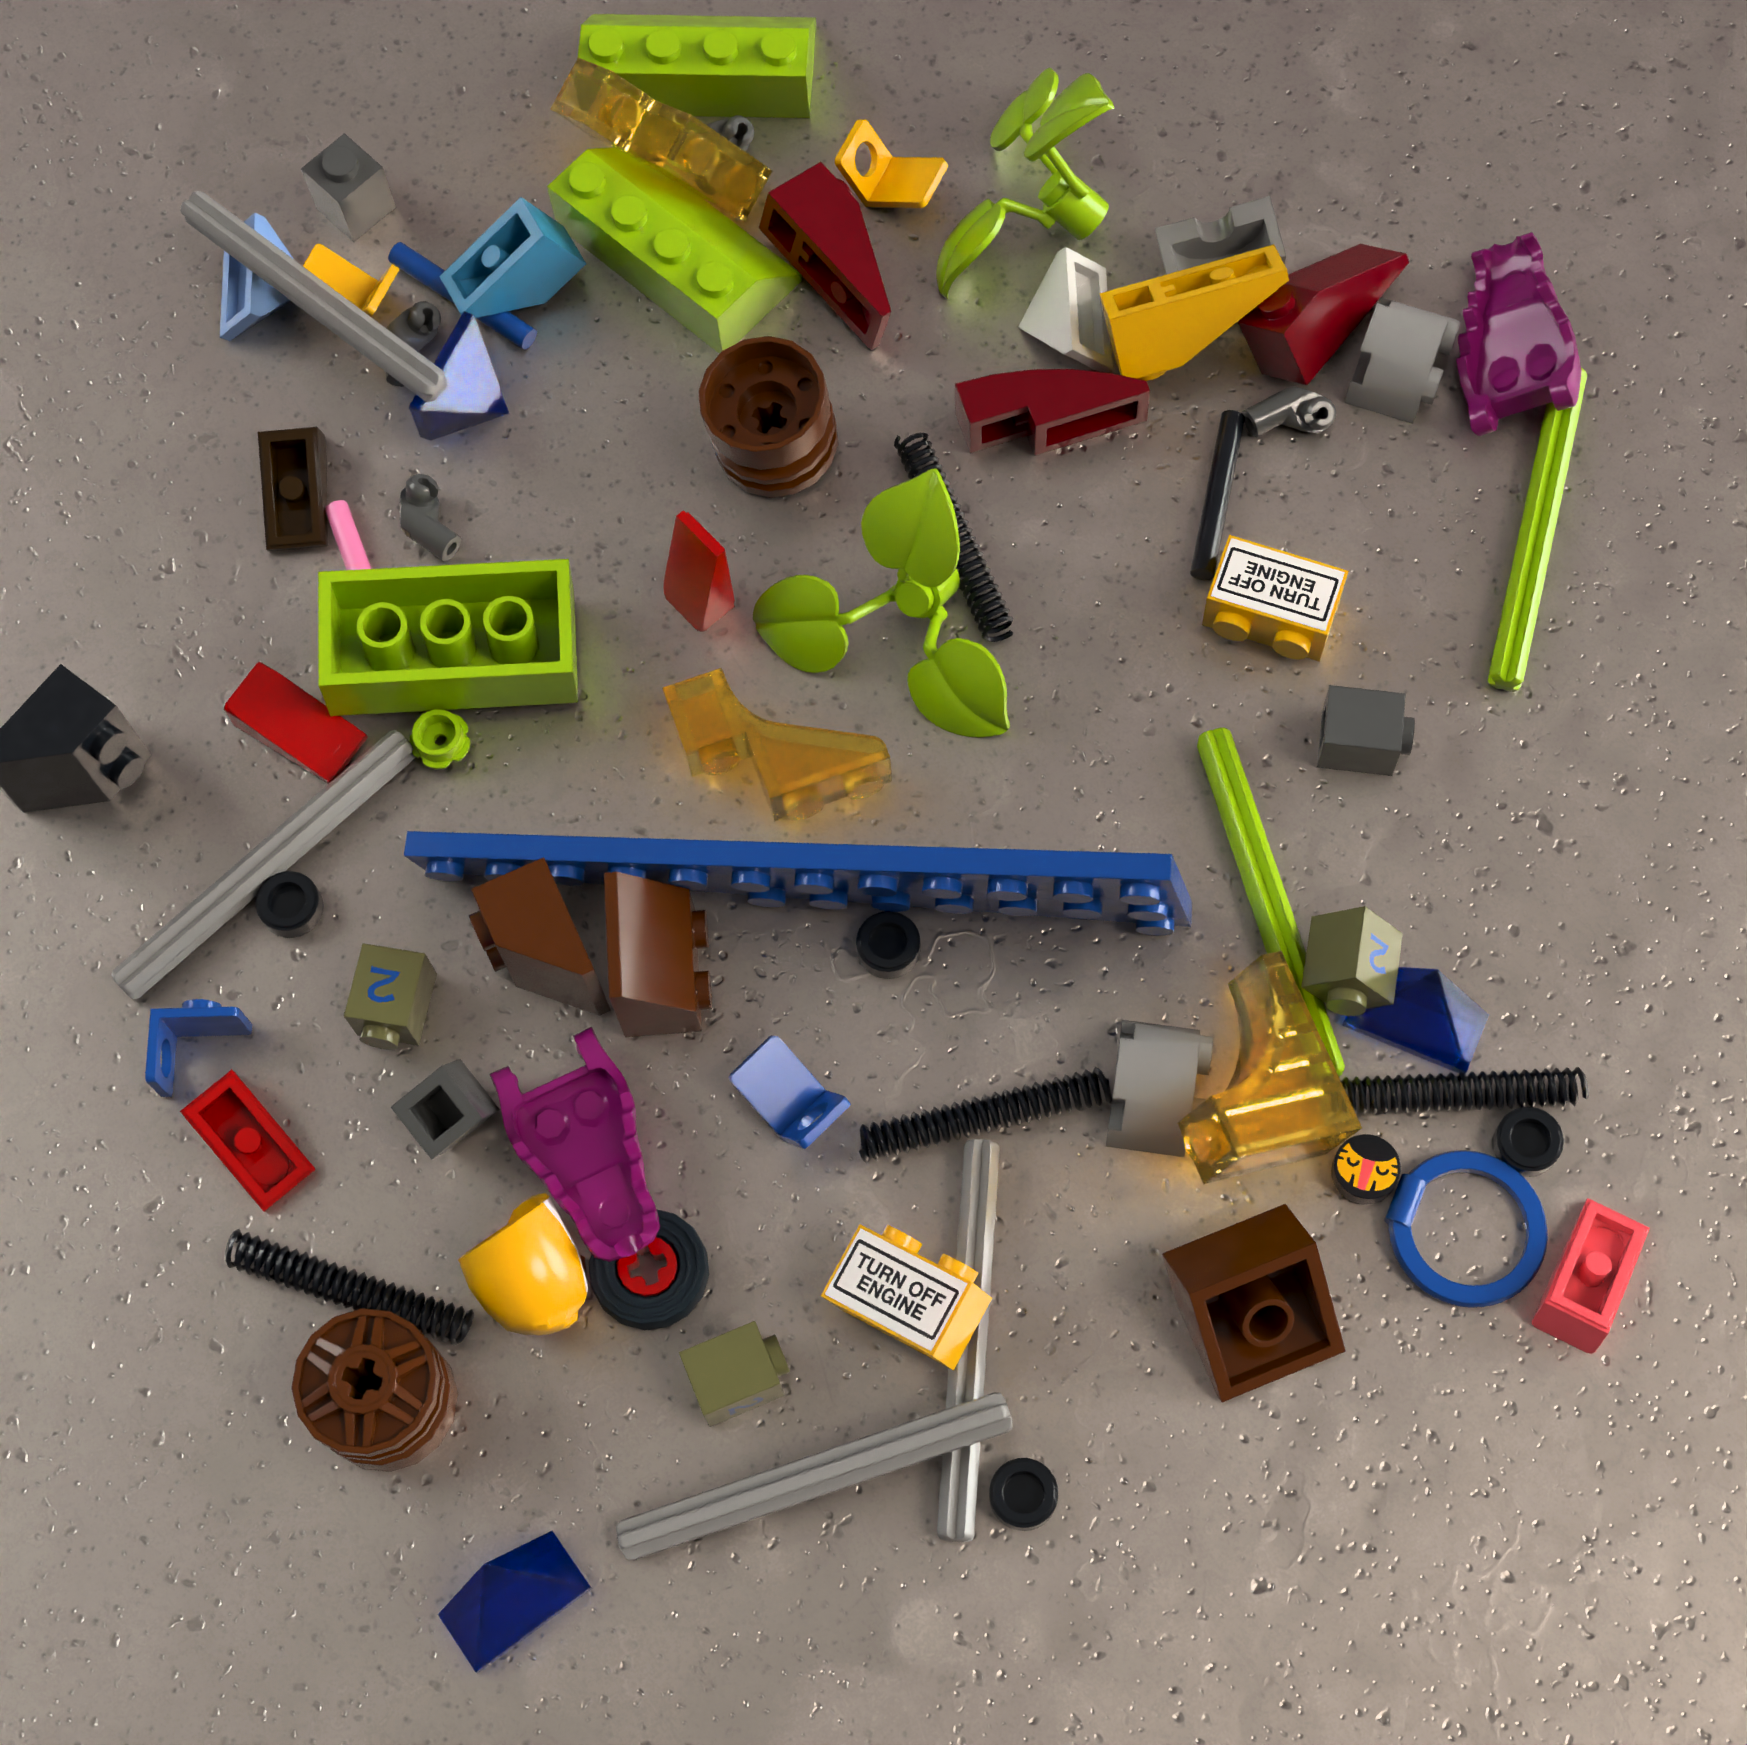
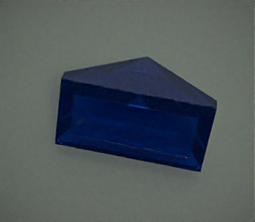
(471, 390)
(1427, 1019)
(512, 1599)

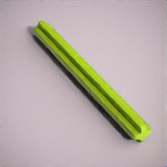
(1534, 545)
(1259, 869)

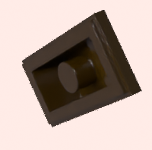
(294, 488)

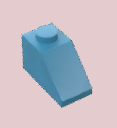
(513, 263)

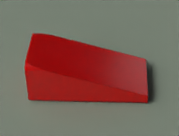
(697, 574)
(293, 723)
(248, 1140)

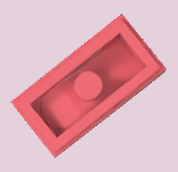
(1590, 1277)

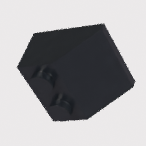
(67, 747)

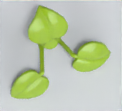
(1063, 194)
(918, 534)

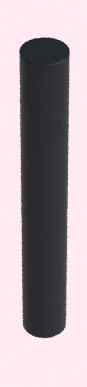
(1217, 495)

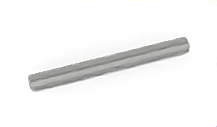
(314, 296)
(270, 857)
(967, 1380)
(814, 1476)

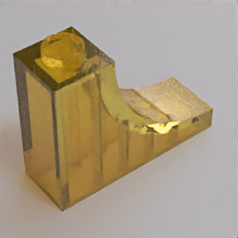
(1284, 1088)

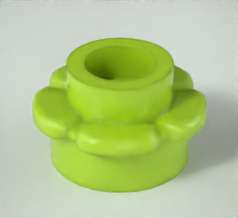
(429, 728)

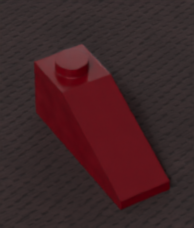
(827, 242)
(1317, 310)

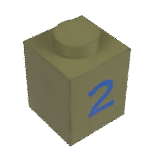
(1352, 960)
(390, 996)
(735, 1372)

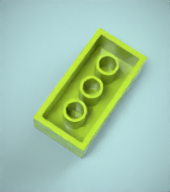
(447, 637)

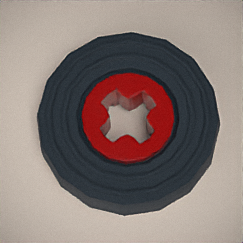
(679, 1283)

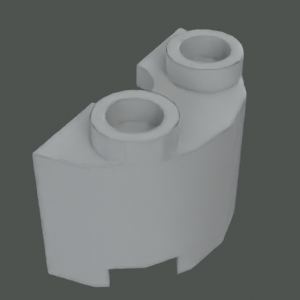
(1240, 231)
(1399, 360)
(1155, 1086)

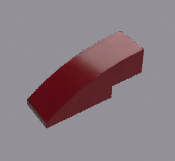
(1047, 407)

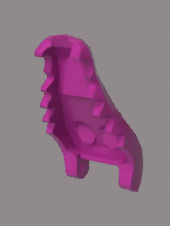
(1516, 338)
(585, 1149)

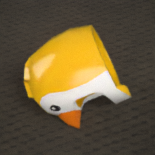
(529, 1271)

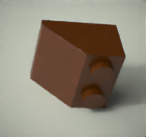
(533, 935)
(655, 956)
(1255, 1301)

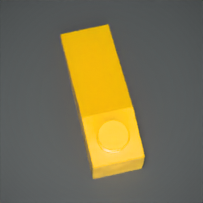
(1178, 314)

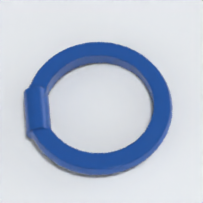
(1406, 1203)

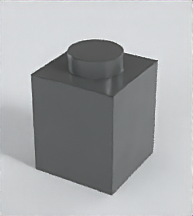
(349, 187)
(1364, 730)
(445, 1108)

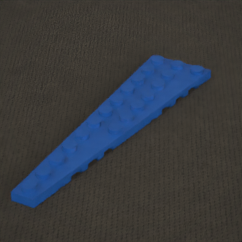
(890, 878)

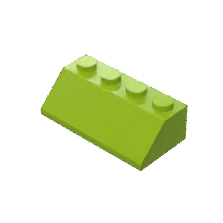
(709, 61)
(670, 245)

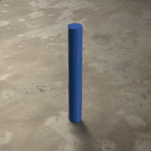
(428, 274)

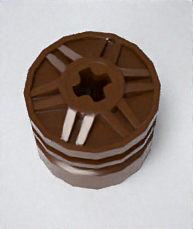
(769, 416)
(383, 1426)

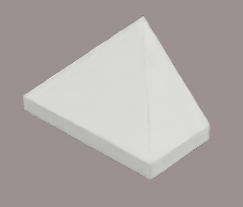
(1070, 312)

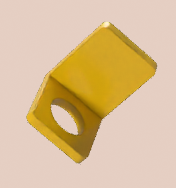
(890, 180)
(348, 279)

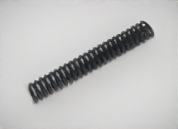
(971, 544)
(1467, 1080)
(905, 1126)
(311, 1268)

